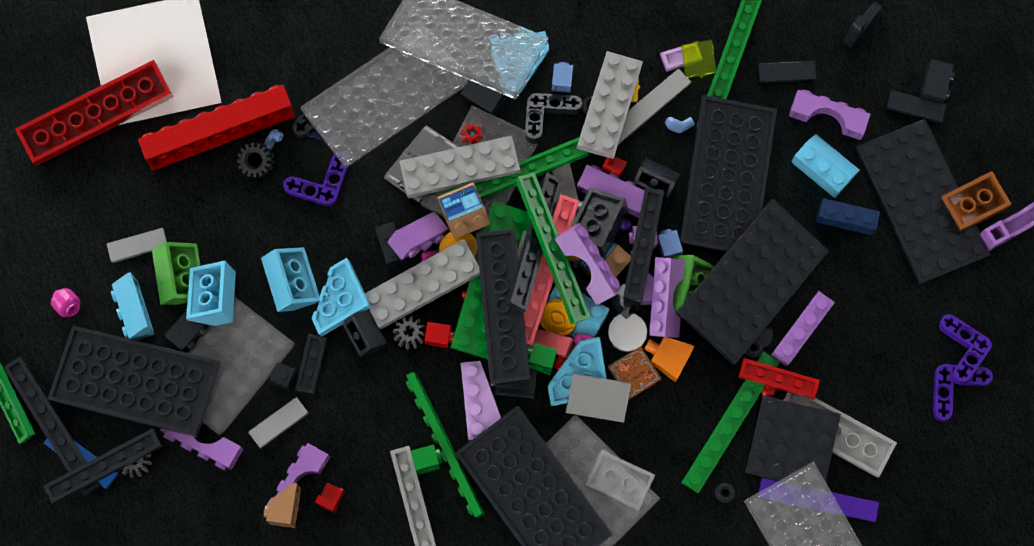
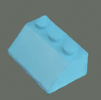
(825, 165)
(290, 279)
(211, 294)
(132, 308)
(597, 316)

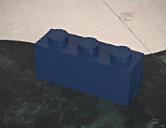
(847, 216)

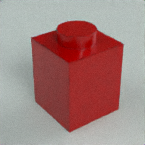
(438, 335)

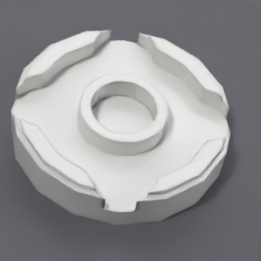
(627, 333)

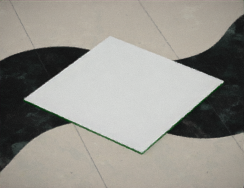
(162, 32)

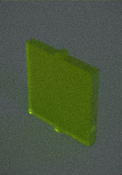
(698, 58)

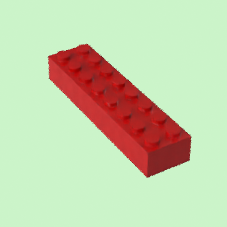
(94, 113)
(216, 127)

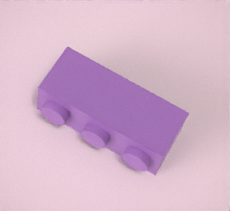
(418, 236)

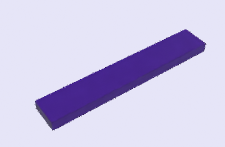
(850, 506)

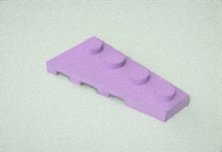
(478, 398)

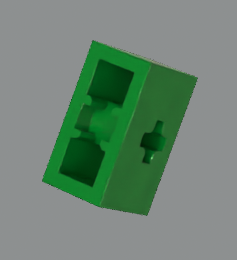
(541, 358)
(426, 459)

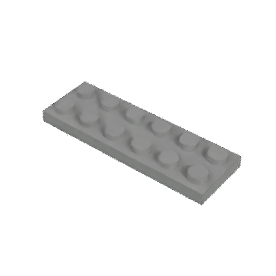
(609, 105)
(459, 166)
(422, 284)
(854, 440)

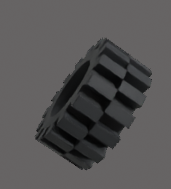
(266, 160)

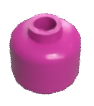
(65, 302)

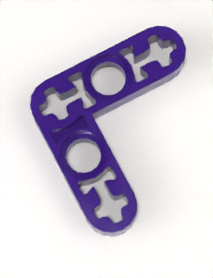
(326, 188)
(973, 349)
(939, 378)

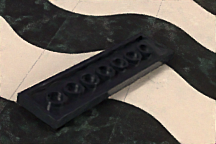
(503, 324)

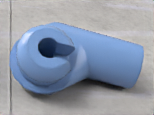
(678, 126)
(274, 136)

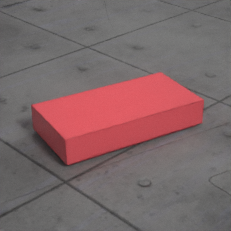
(553, 341)

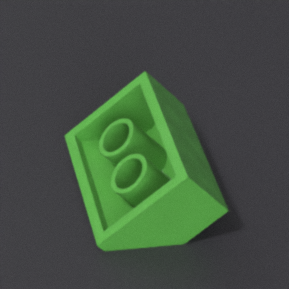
(172, 270)
(694, 273)

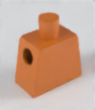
(669, 356)

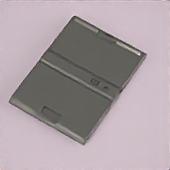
(425, 143)

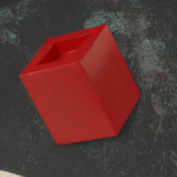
(614, 166)
(330, 497)

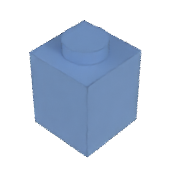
(562, 77)
(669, 244)

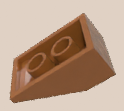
(976, 201)

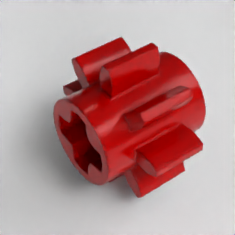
(472, 128)

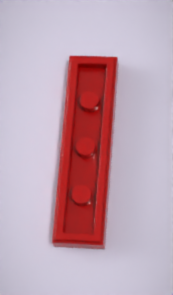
(778, 378)

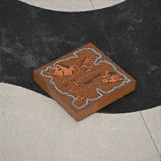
(635, 369)

